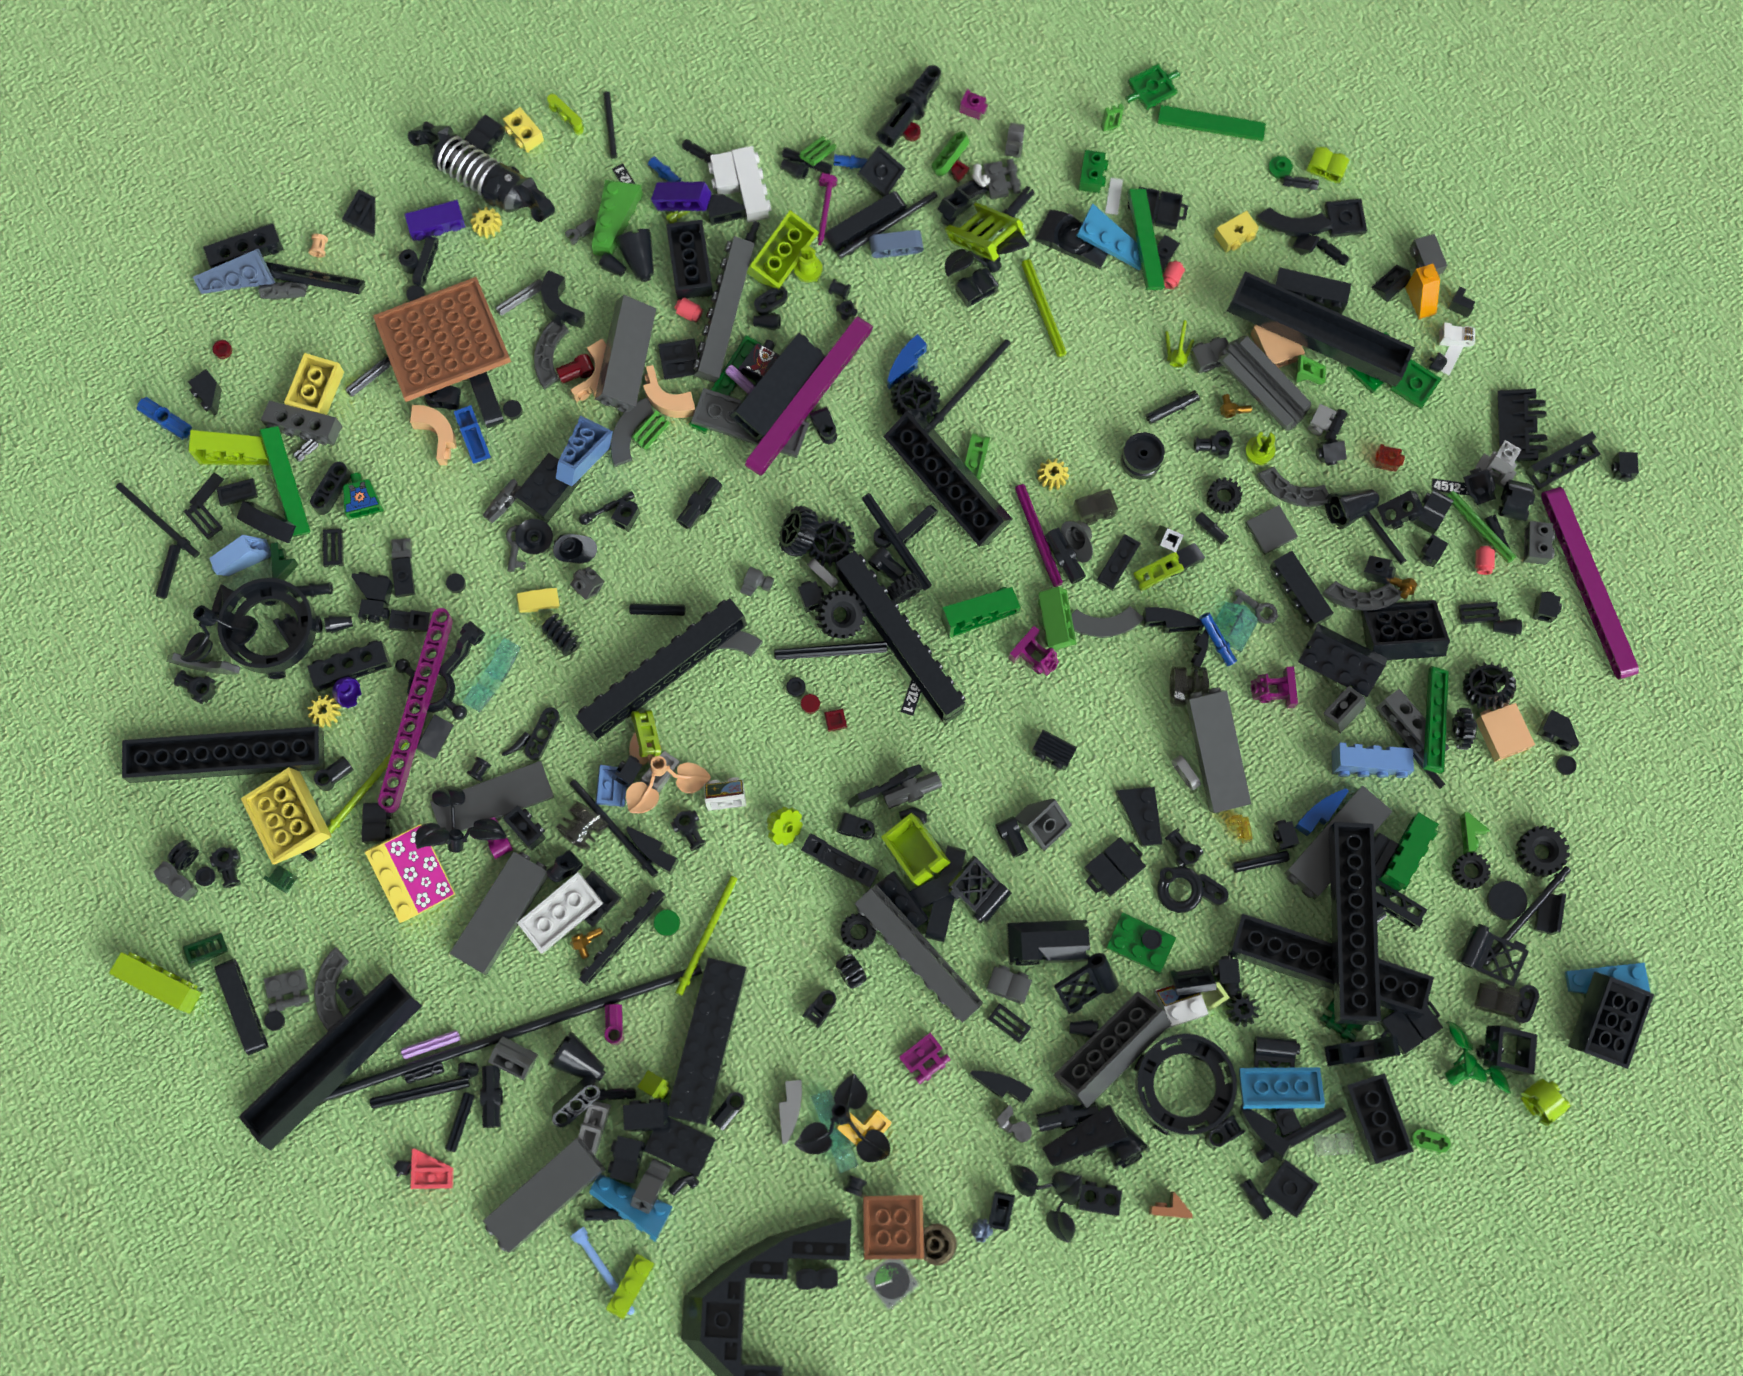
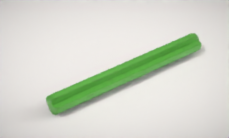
(1481, 527)

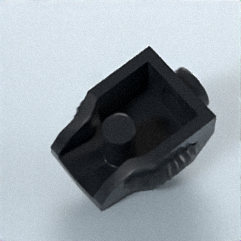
(1480, 485)

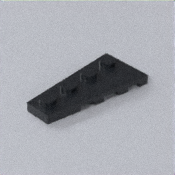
(1094, 1133)

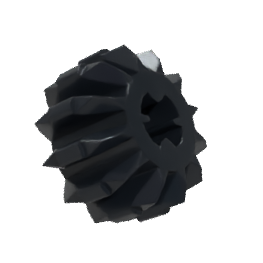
(851, 971)
(1248, 1007)

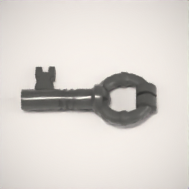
(513, 563)
(1241, 596)

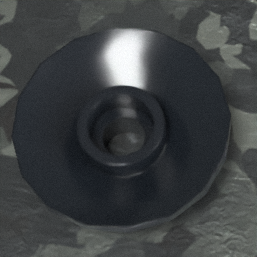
(532, 528)

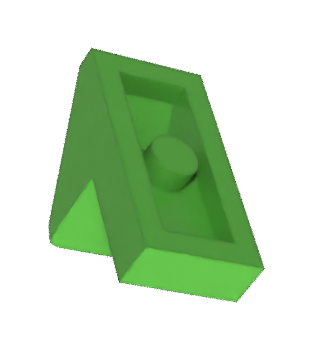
(1310, 370)
(1469, 828)

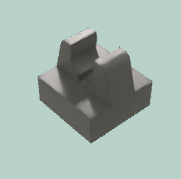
(401, 548)

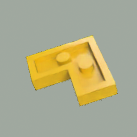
(875, 1121)

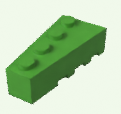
(615, 211)

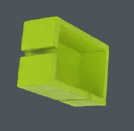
(915, 849)

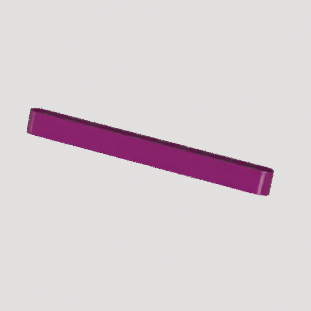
(808, 396)
(1589, 583)
(417, 719)

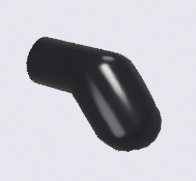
(922, 815)

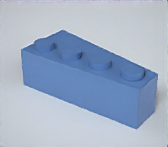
(583, 450)
(1372, 761)

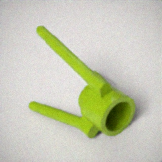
(1177, 357)

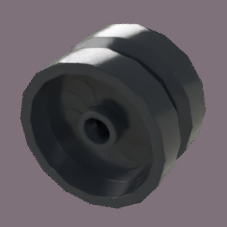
(1142, 455)

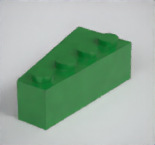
(979, 611)

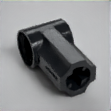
(883, 561)
(335, 772)
(1010, 833)
(727, 1112)

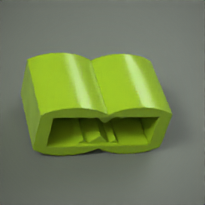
(1328, 164)

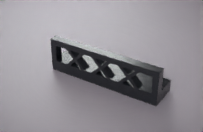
(1555, 458)
(1397, 911)

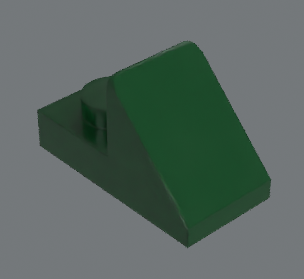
(280, 565)

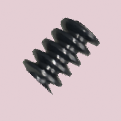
(560, 636)

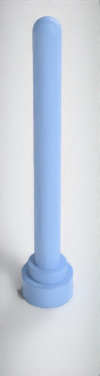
(581, 1238)

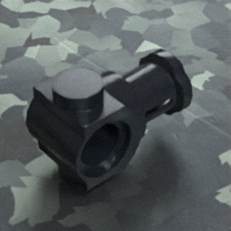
(1212, 444)
(195, 685)
(690, 829)
(1182, 847)
(228, 867)

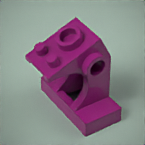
(1026, 648)
(1285, 688)

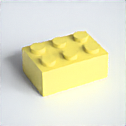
(314, 384)

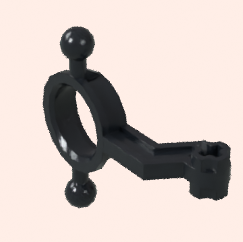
(471, 635)

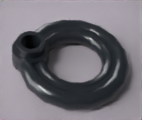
(1163, 891)

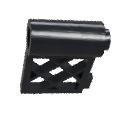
(987, 901)
(1477, 950)
(1099, 976)
(1275, 1049)

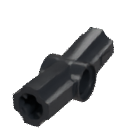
(1065, 1116)

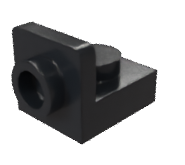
(1286, 1120)

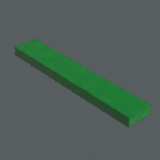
(1211, 123)
(1145, 239)
(725, 384)
(284, 479)
(1436, 720)

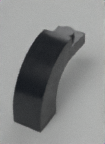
(555, 309)
(1362, 1051)

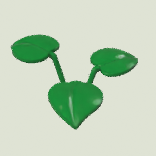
(1471, 1067)

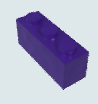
(681, 196)
(435, 220)

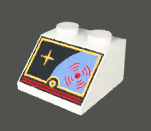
(724, 794)
(1180, 1008)

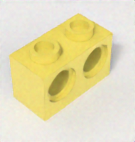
(525, 128)

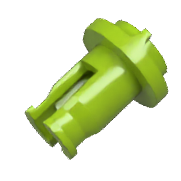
(809, 266)
(1254, 445)

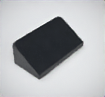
(1392, 282)
(434, 736)

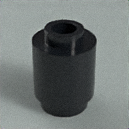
(408, 260)

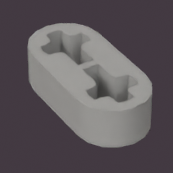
(823, 573)
(1186, 772)

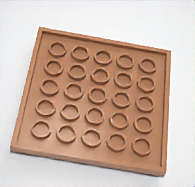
(441, 339)

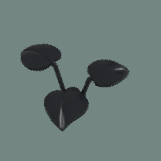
(961, 259)
(200, 644)
(432, 834)
(852, 1095)
(1066, 1186)

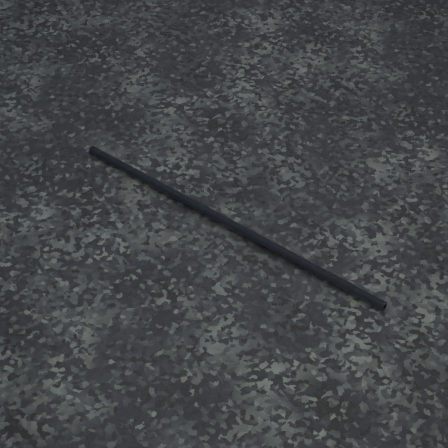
(510, 1033)

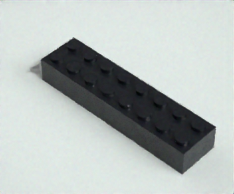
(947, 477)
(707, 1041)

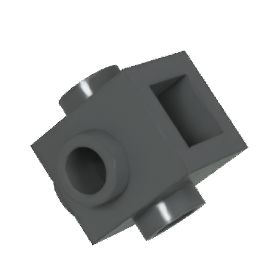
(587, 582)

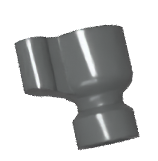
(755, 579)

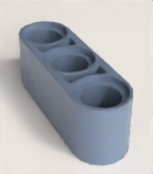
(896, 244)

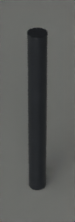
(610, 125)
(1385, 538)

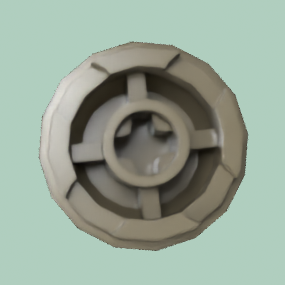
(939, 1244)

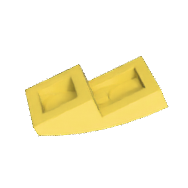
(537, 599)

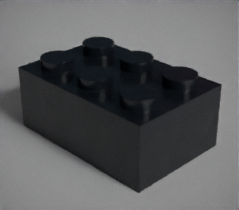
(542, 492)

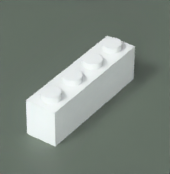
(750, 184)

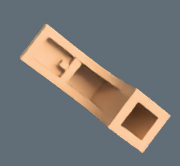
(583, 390)
(668, 404)
(430, 419)

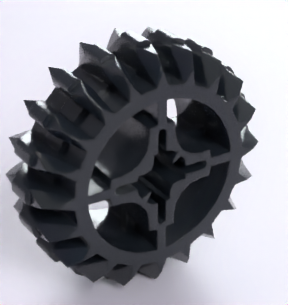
(930, 394)
(798, 531)
(837, 544)
(1486, 691)

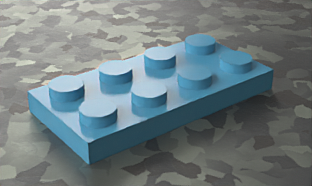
(1281, 1088)

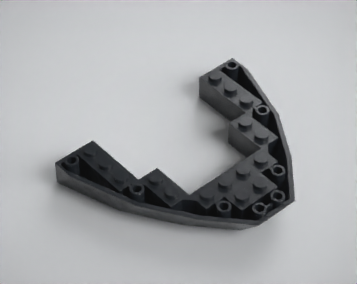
(717, 1304)

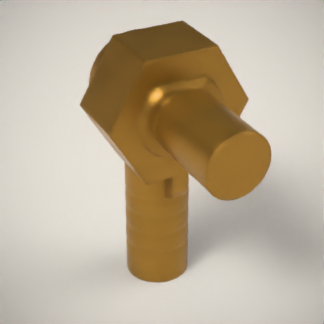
(1230, 409)
(1407, 586)
(580, 942)

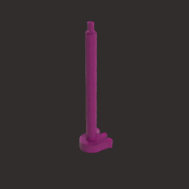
(828, 181)

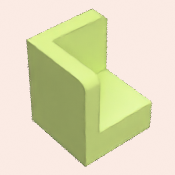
(1215, 997)

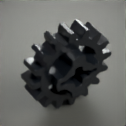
(1463, 728)

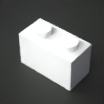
(724, 173)

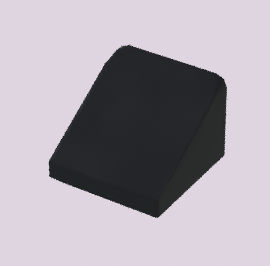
(1305, 243)

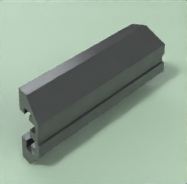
(1265, 382)

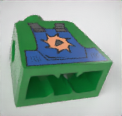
(360, 498)

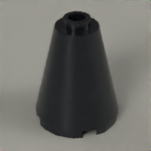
(638, 253)
(1349, 506)
(576, 1059)
(1127, 1152)

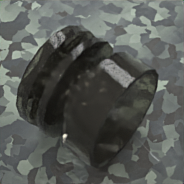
(1183, 684)
(581, 826)

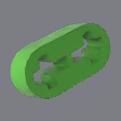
(1430, 1145)

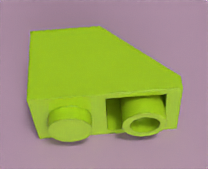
(654, 1085)

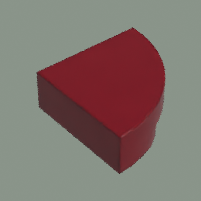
(959, 171)

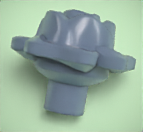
(981, 1230)

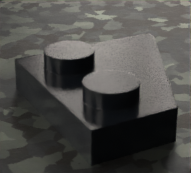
(362, 213)

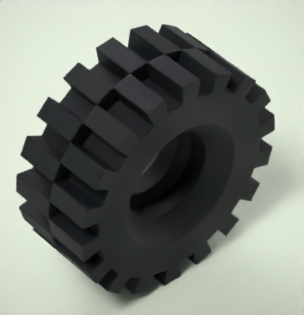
(853, 618)
(1555, 845)

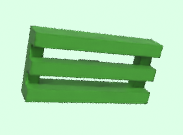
(1108, 117)
(814, 150)
(660, 419)

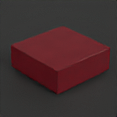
(835, 720)

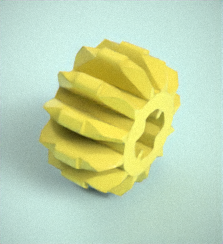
(479, 222)
(1057, 468)
(318, 716)

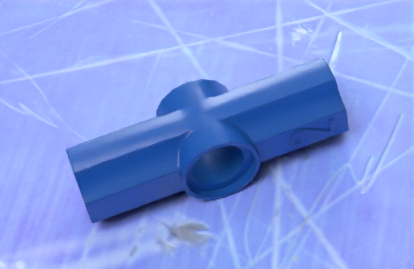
(157, 412)

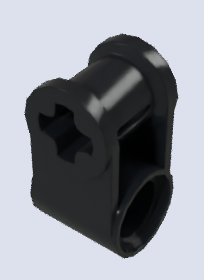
(444, 398)
(823, 423)
(852, 826)
(564, 866)
(820, 1009)
(1227, 1131)

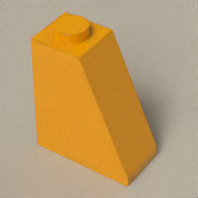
(1424, 291)

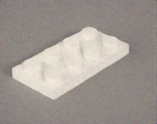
(560, 913)

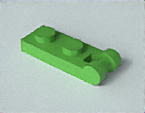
(976, 455)

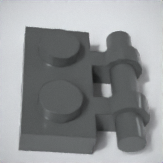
(998, 186)
(285, 984)

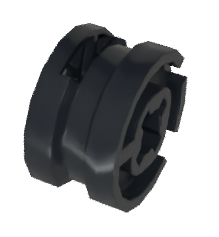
(183, 855)

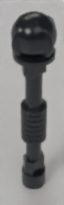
(585, 519)

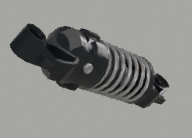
(493, 180)

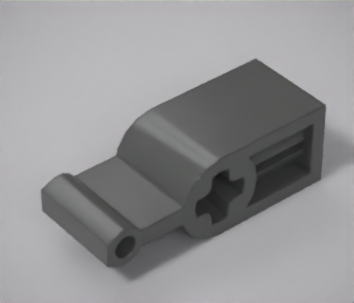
(650, 1186)

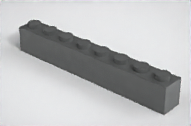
(724, 309)
(918, 953)

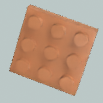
(893, 1227)

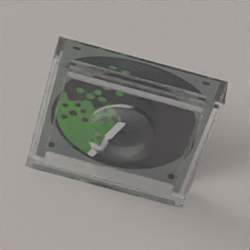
(892, 1281)

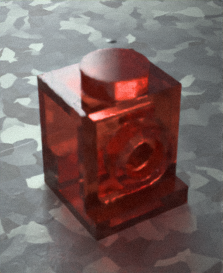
(1384, 461)

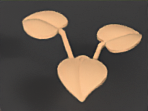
(643, 798)

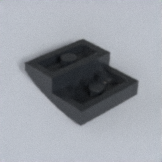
(678, 358)
(607, 895)

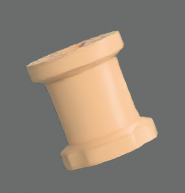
(318, 245)

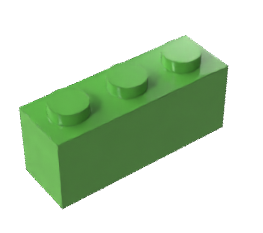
(1057, 618)

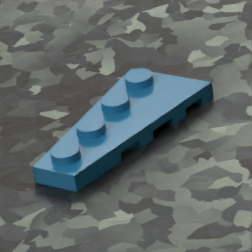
(1109, 237)
(1634, 974)
(620, 1196)

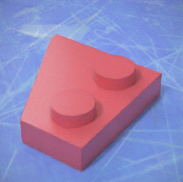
(429, 1172)

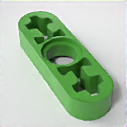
(956, 145)

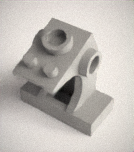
(1501, 461)

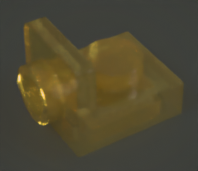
(1244, 829)

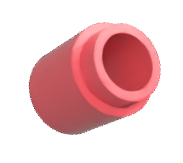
(1173, 274)
(688, 310)
(1484, 560)

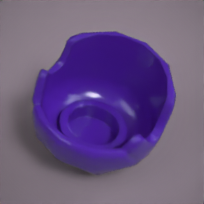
(346, 692)

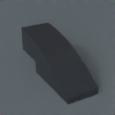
(961, 199)
(266, 521)
(1171, 620)
(653, 851)
(1002, 1084)
(1264, 1133)

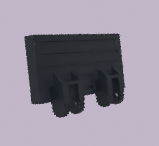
(1517, 422)

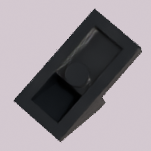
(1001, 1210)

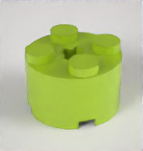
(1545, 1101)

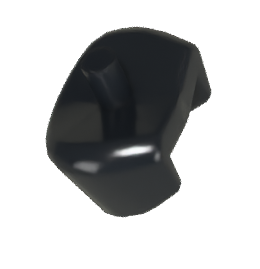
(1438, 363)
(467, 1069)
(402, 1167)

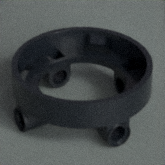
(269, 592)
(1202, 1050)

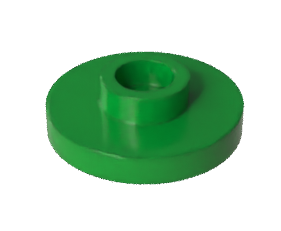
(1280, 166)
(667, 923)

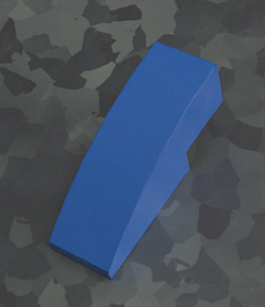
(906, 360)
(472, 434)
(1320, 812)

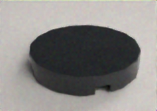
(1507, 900)

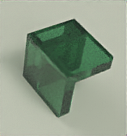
(281, 879)

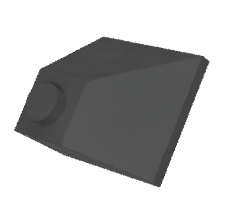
(1043, 822)

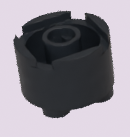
(1516, 500)

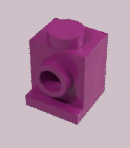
(973, 105)

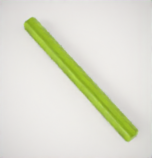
(1044, 308)

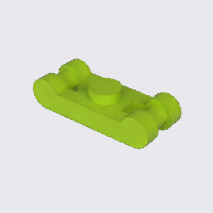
(565, 113)
(1158, 571)
(646, 733)

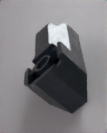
(1048, 942)

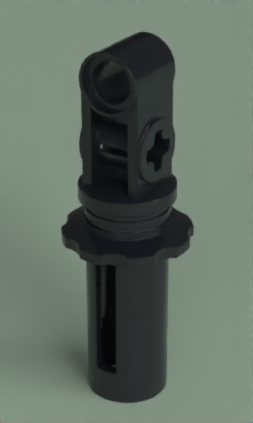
(909, 106)

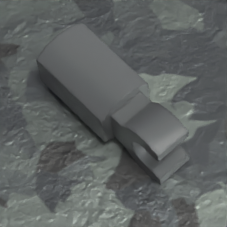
(581, 230)

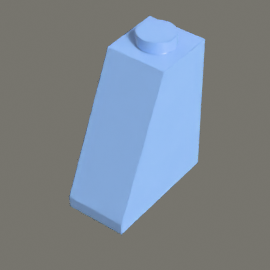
(240, 555)

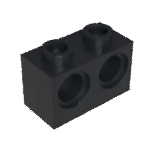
(1399, 505)
(1099, 1204)

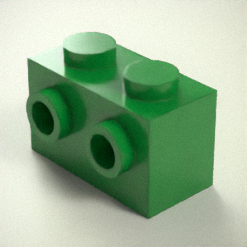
(1092, 171)

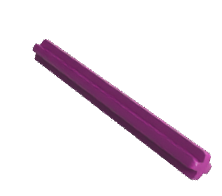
(1038, 535)

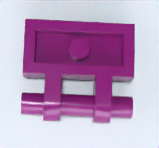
(921, 1053)

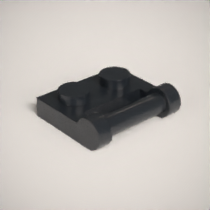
(1192, 980)

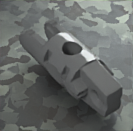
(283, 290)
(502, 501)

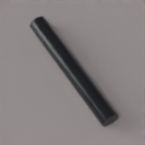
(1434, 776)

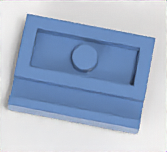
(608, 790)

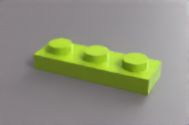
(629, 1286)

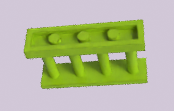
(980, 244)

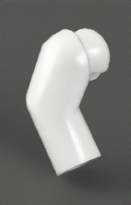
(978, 178)

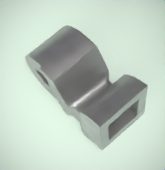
(1015, 140)
(1021, 1130)

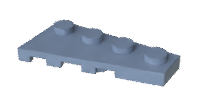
(238, 273)

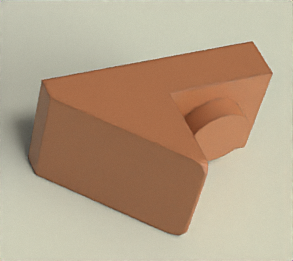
(1177, 1208)

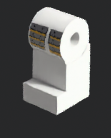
(1456, 335)

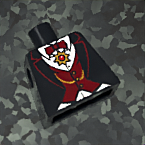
(758, 360)

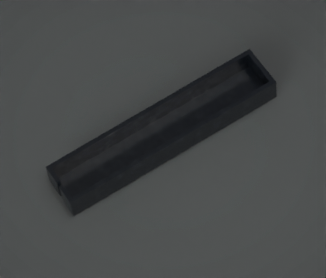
(1321, 329)
(900, 638)
(329, 1062)

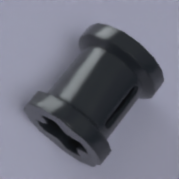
(839, 289)
(484, 765)

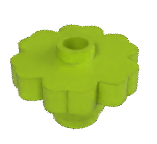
(784, 825)

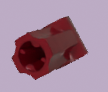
(580, 367)

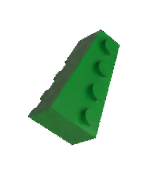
(1411, 848)

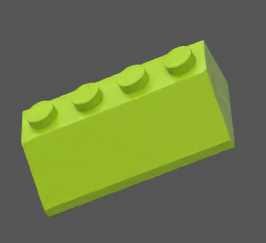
(782, 251)

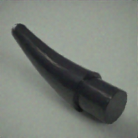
(518, 744)

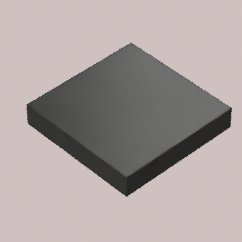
(1271, 529)

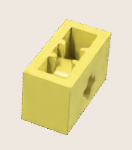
(1236, 231)

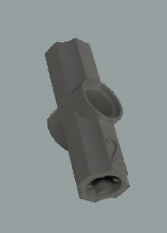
(912, 790)

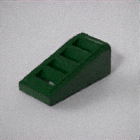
(202, 943)

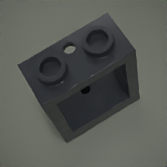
(1525, 1050)

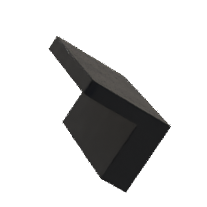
(1550, 914)

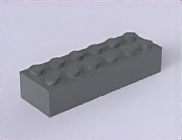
(1112, 1049)

